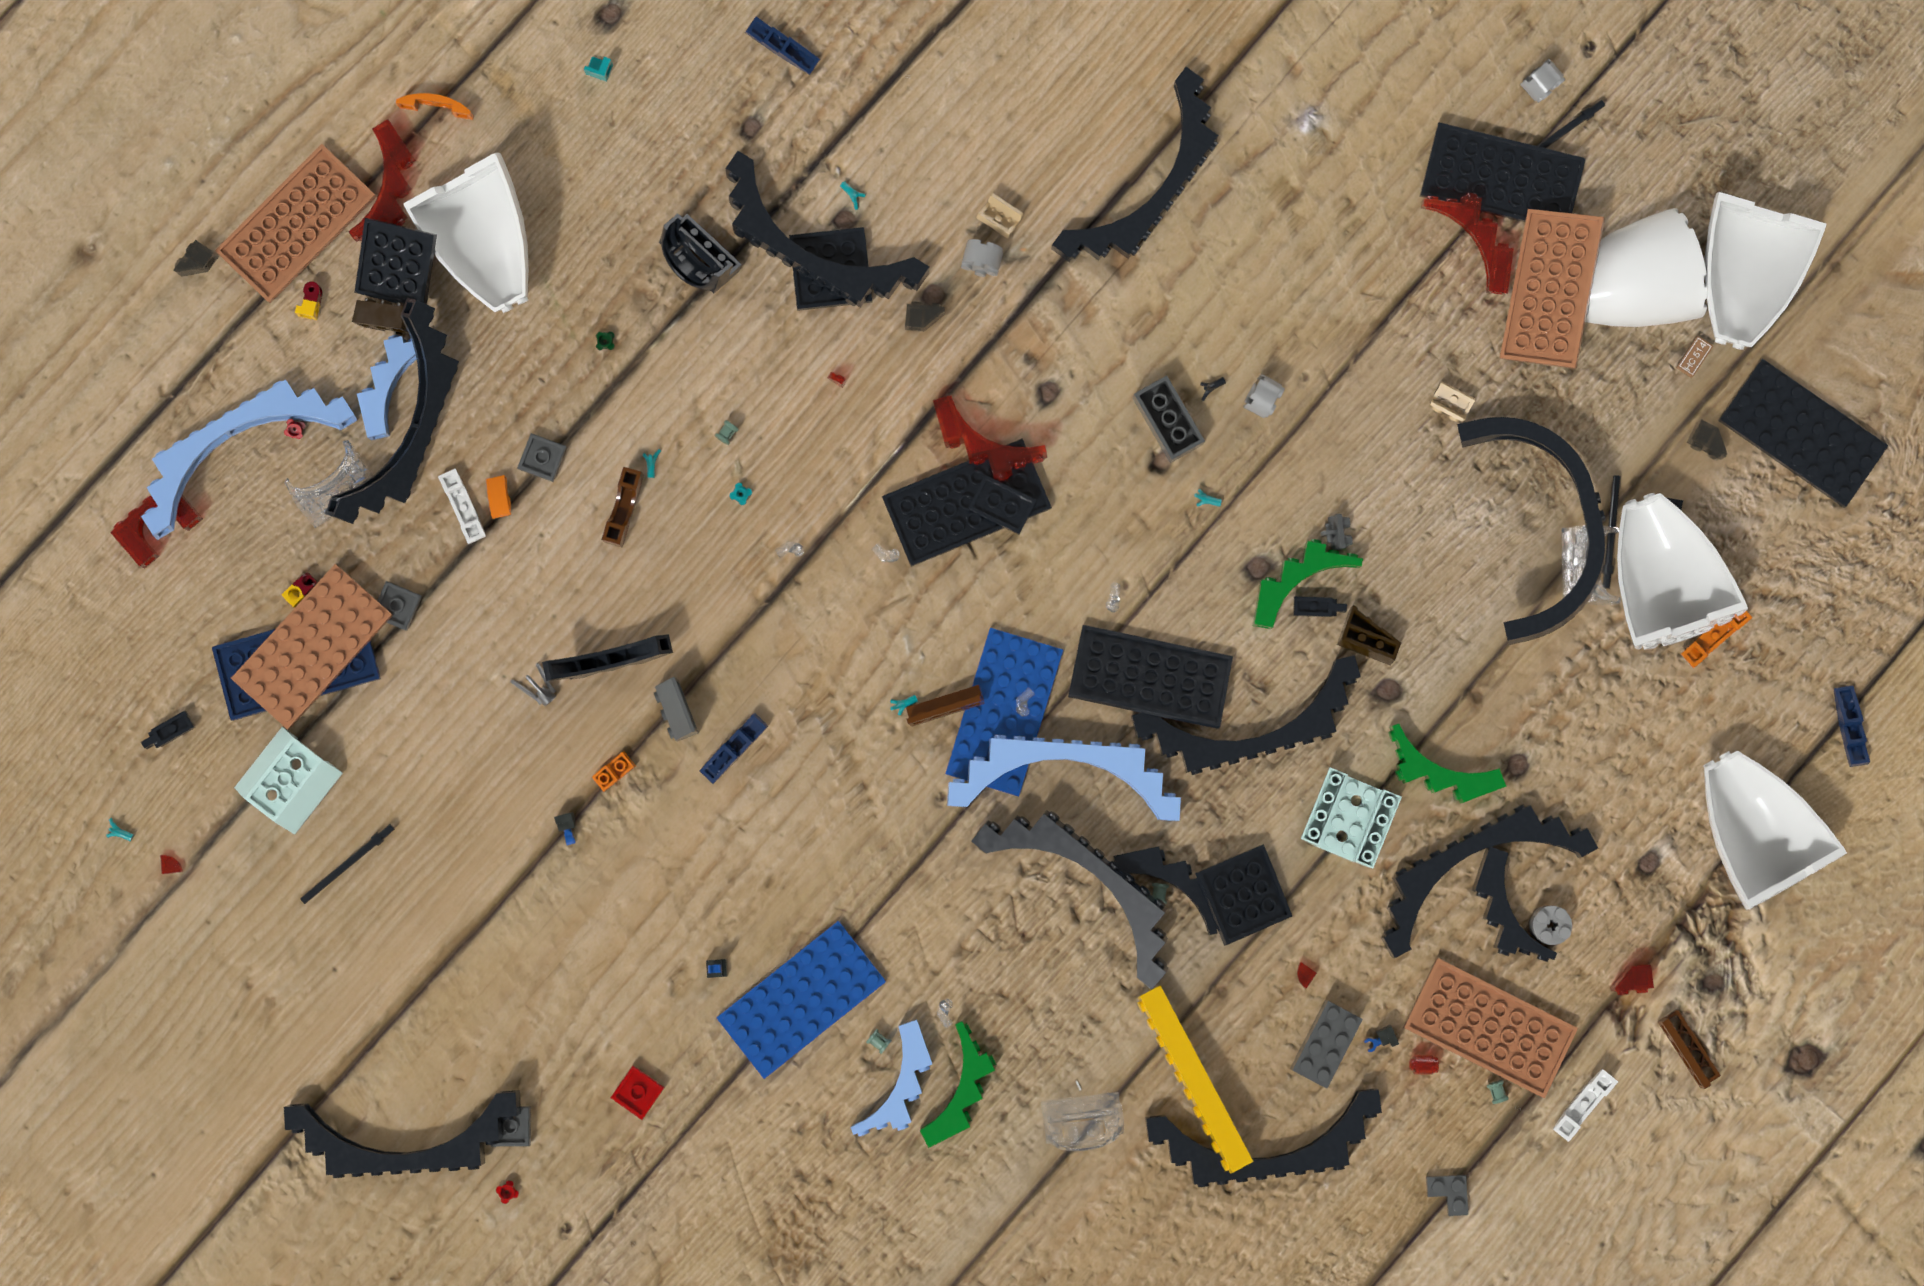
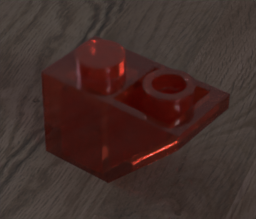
(1634, 978)

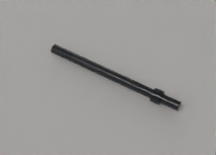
(1586, 114)
(1608, 569)
(376, 839)

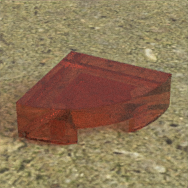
(837, 379)
(170, 865)
(1305, 975)

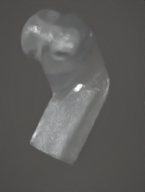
(1021, 702)

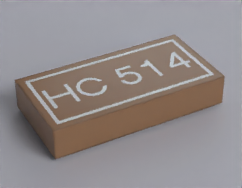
(1694, 356)

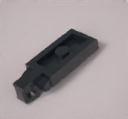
(1317, 607)
(169, 731)

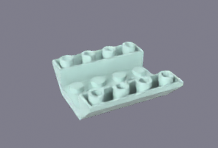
(296, 790)
(1363, 824)

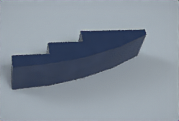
(782, 45)
(1851, 726)
(733, 748)

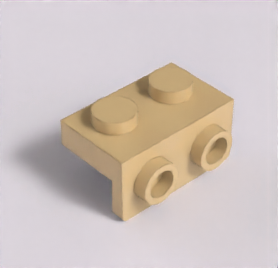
(1000, 216)
(1452, 402)

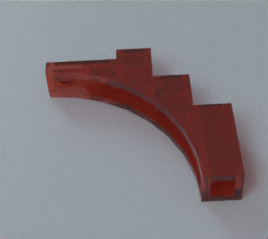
(394, 185)
(1466, 214)
(978, 448)

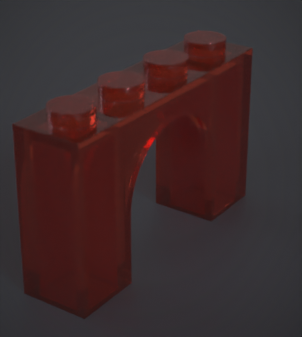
(130, 531)

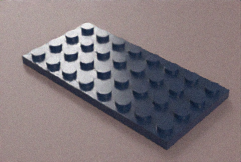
(232, 655)

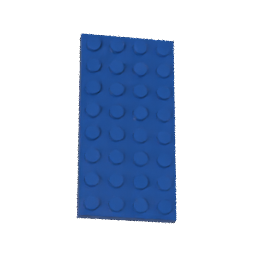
(1004, 672)
(801, 999)

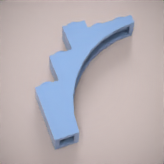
(375, 402)
(907, 1086)

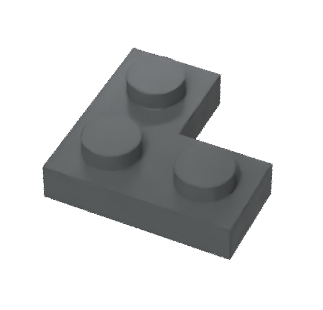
(1452, 1187)

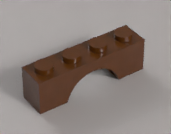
(621, 515)

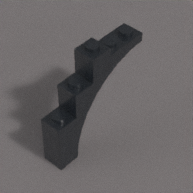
(608, 660)
(1150, 863)
(1511, 935)

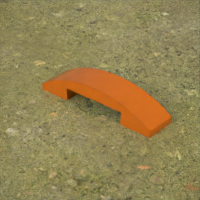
(412, 102)
(1708, 641)

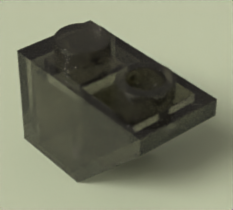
(196, 260)
(921, 317)
(1708, 439)

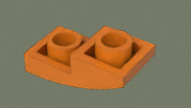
(498, 496)
(613, 771)

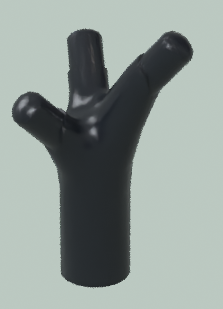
(1209, 387)

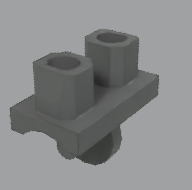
(1335, 532)

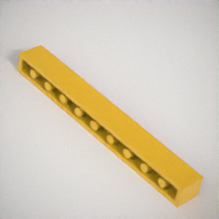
(1195, 1080)

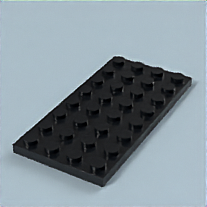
(1501, 172)
(1803, 433)
(935, 515)
(1150, 676)

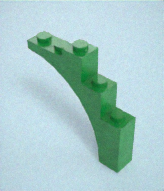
(1315, 559)
(1415, 765)
(953, 1118)

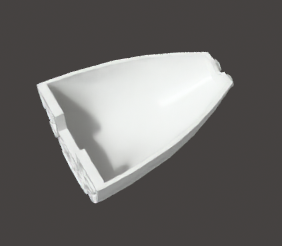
(479, 232)
(1754, 266)
(1649, 274)
(1671, 575)
(1763, 829)

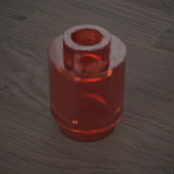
(1424, 1064)

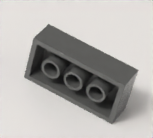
(1168, 419)
(1326, 1044)

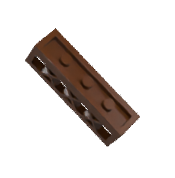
(945, 705)
(1674, 1037)

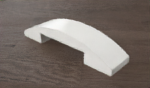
(462, 506)
(1583, 1104)

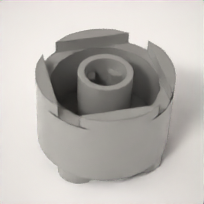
(1542, 80)
(982, 258)
(1262, 396)
(1554, 935)

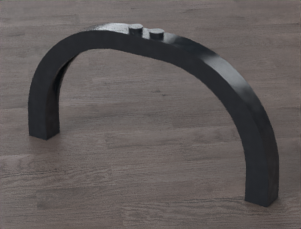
(1524, 431)

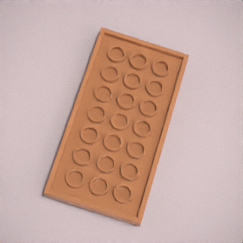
(295, 223)
(1552, 288)
(311, 646)
(1490, 1028)

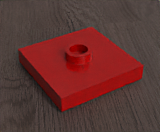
(637, 1092)

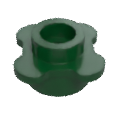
(601, 336)

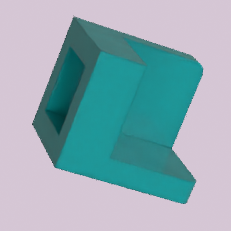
(599, 68)

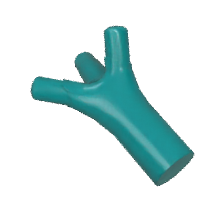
(852, 193)
(651, 460)
(1206, 499)
(902, 704)
(116, 831)

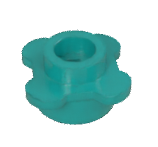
(741, 499)

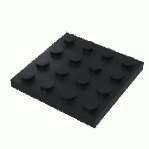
(837, 246)
(395, 262)
(1243, 894)

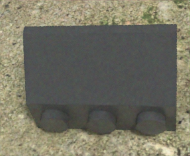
(675, 709)

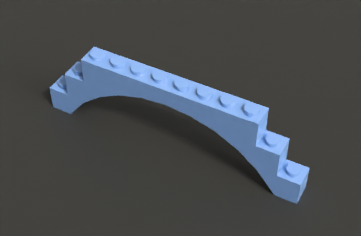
(184, 456)
(1122, 762)

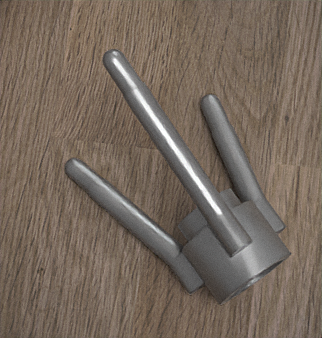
(545, 695)

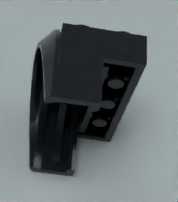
(688, 233)

